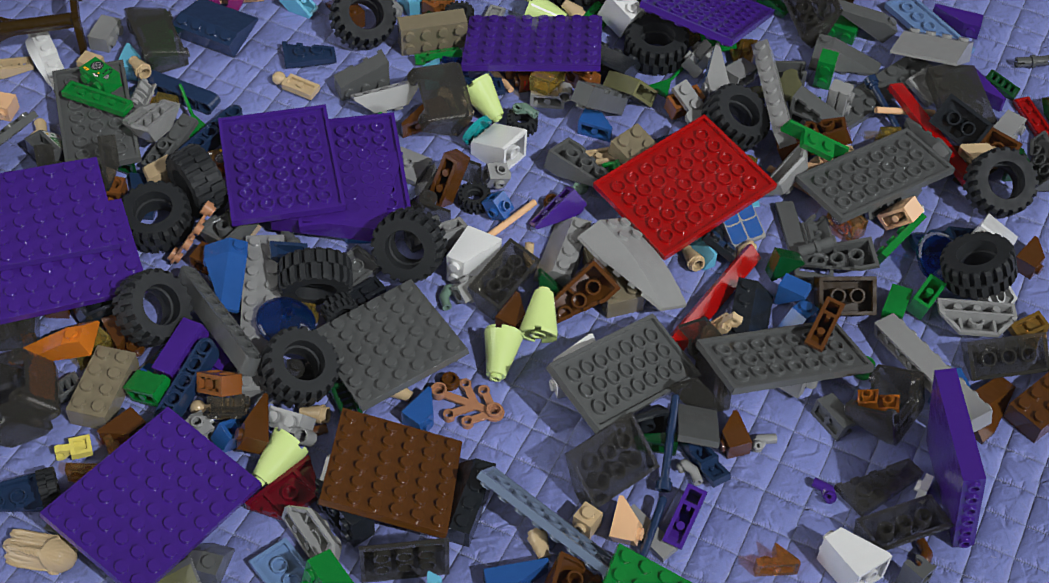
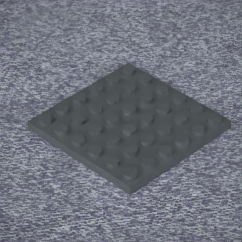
(391, 344)

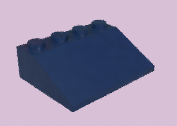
(214, 26)

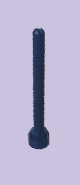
(872, 83)
(664, 483)
(653, 526)

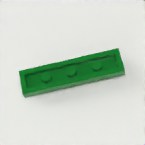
(97, 98)
(894, 241)

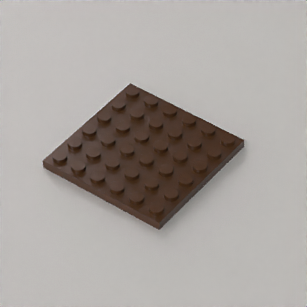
(391, 473)

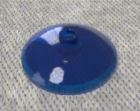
(929, 253)
(281, 314)

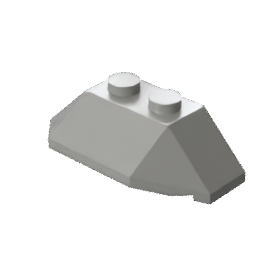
(386, 97)
(152, 120)
(785, 173)
(977, 317)
(311, 531)

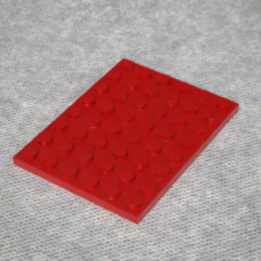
(684, 186)

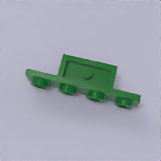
(814, 141)

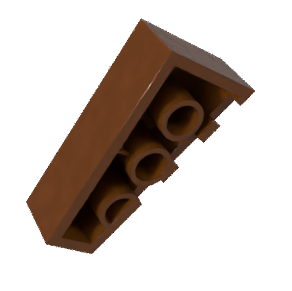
(833, 128)

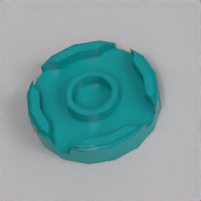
(476, 129)

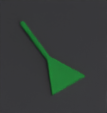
(663, 86)
(201, 124)

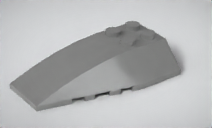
(632, 256)

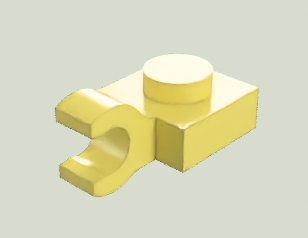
(78, 448)

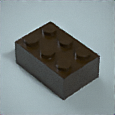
(856, 292)

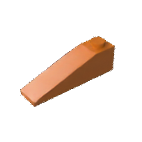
(67, 343)

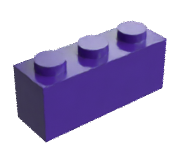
(179, 348)

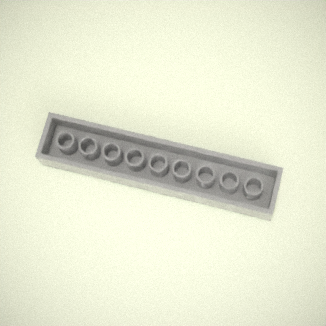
(258, 287)

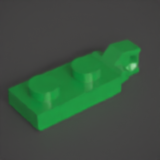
(422, 58)

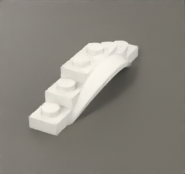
(44, 55)

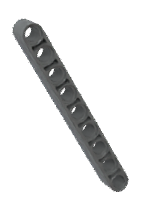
(220, 323)

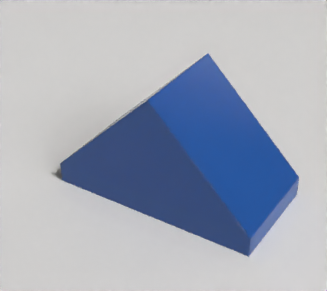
(792, 290)

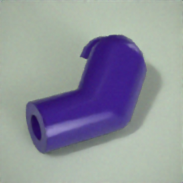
(827, 490)

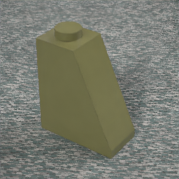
(633, 87)

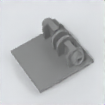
(142, 94)

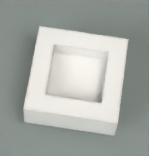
(923, 485)

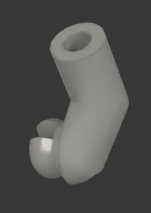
(761, 440)

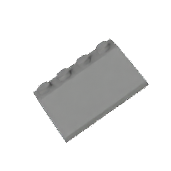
(933, 47)

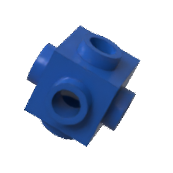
(498, 205)

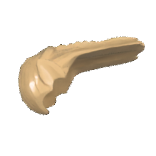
(39, 551)

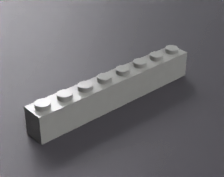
(772, 91)
(919, 357)

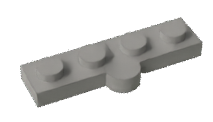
(689, 100)

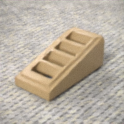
(14, 66)

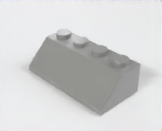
(563, 250)

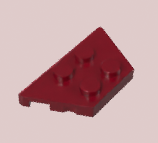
(291, 488)

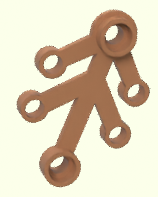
(175, 255)
(468, 404)

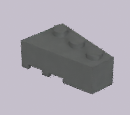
(363, 77)
(808, 107)

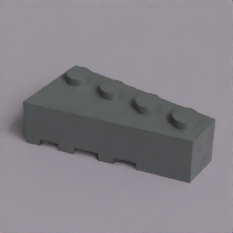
(599, 97)

